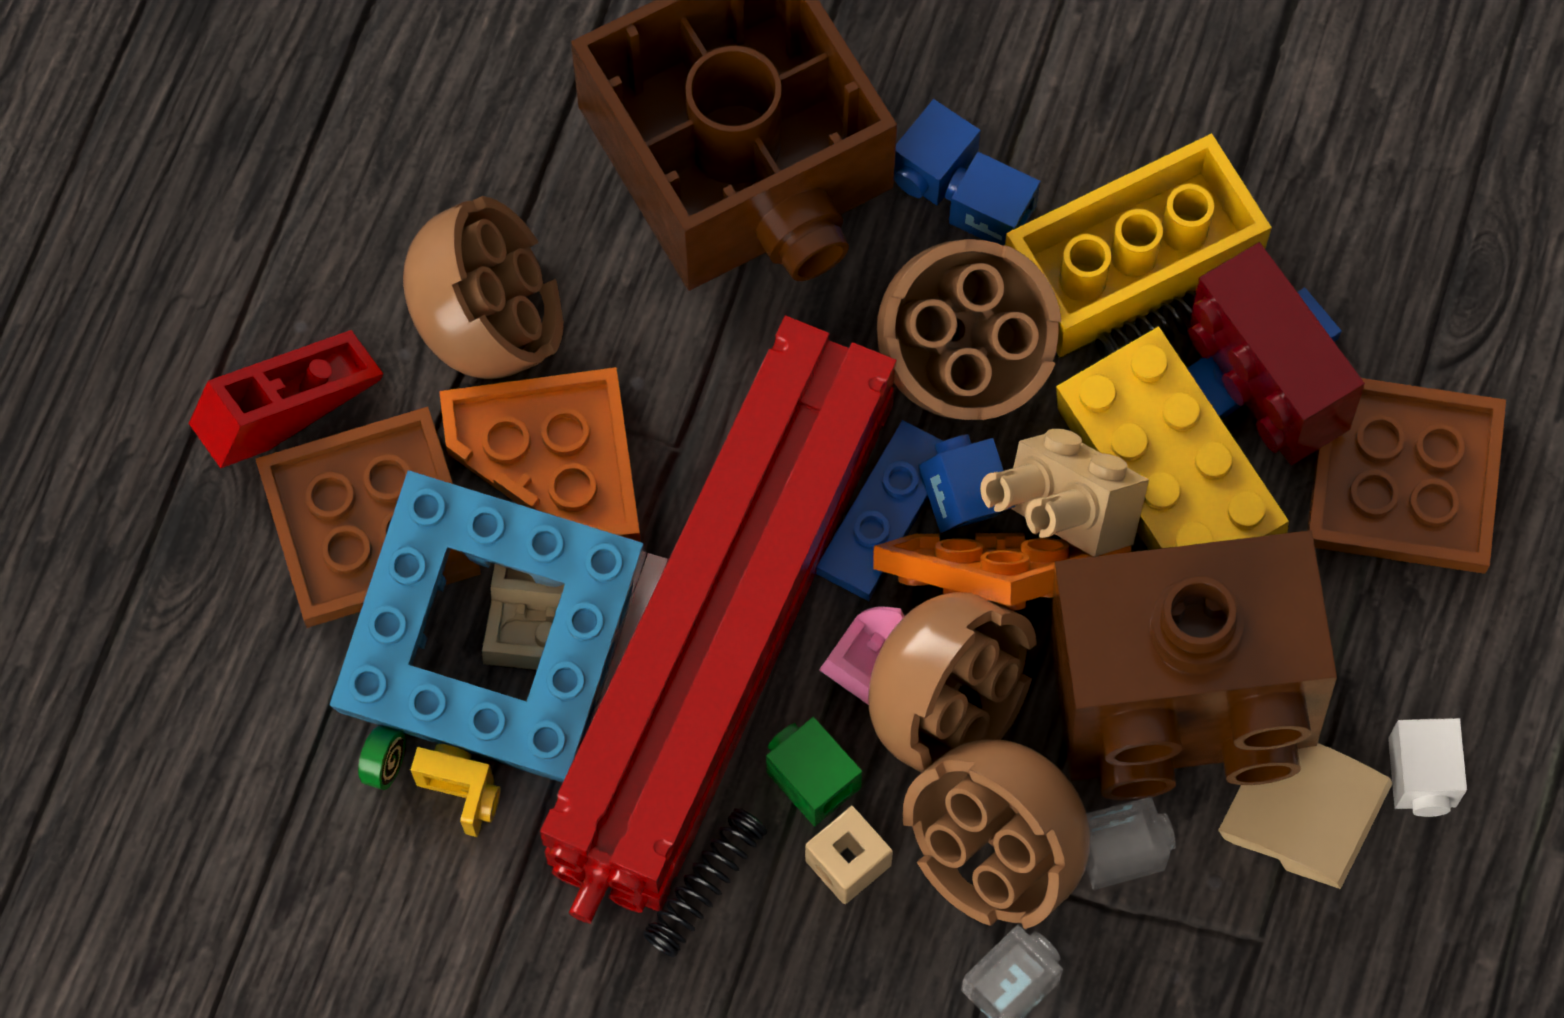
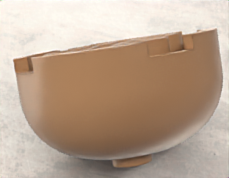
(470, 290)
(1004, 324)
(925, 661)
(1018, 806)

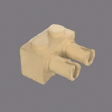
(1070, 492)

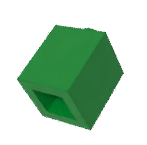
(812, 769)

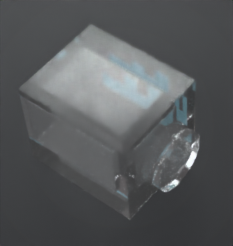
(1128, 842)
(1013, 975)

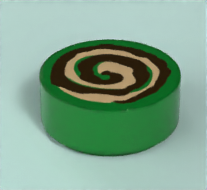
(381, 757)

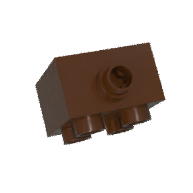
(737, 129)
(1191, 662)

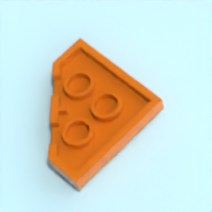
(549, 445)
(991, 566)

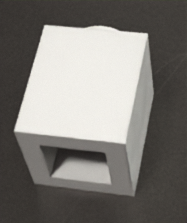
(1427, 765)

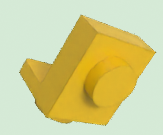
(452, 772)

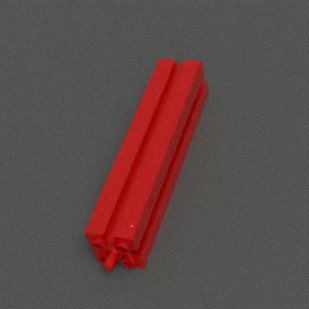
(717, 620)

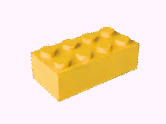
(1141, 239)
(1164, 428)

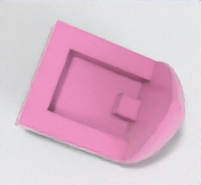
(857, 650)

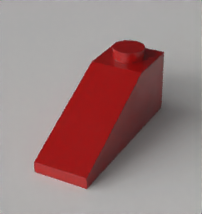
(280, 396)

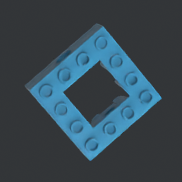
(532, 735)

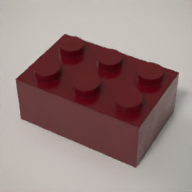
(1274, 354)

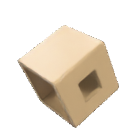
(857, 835)

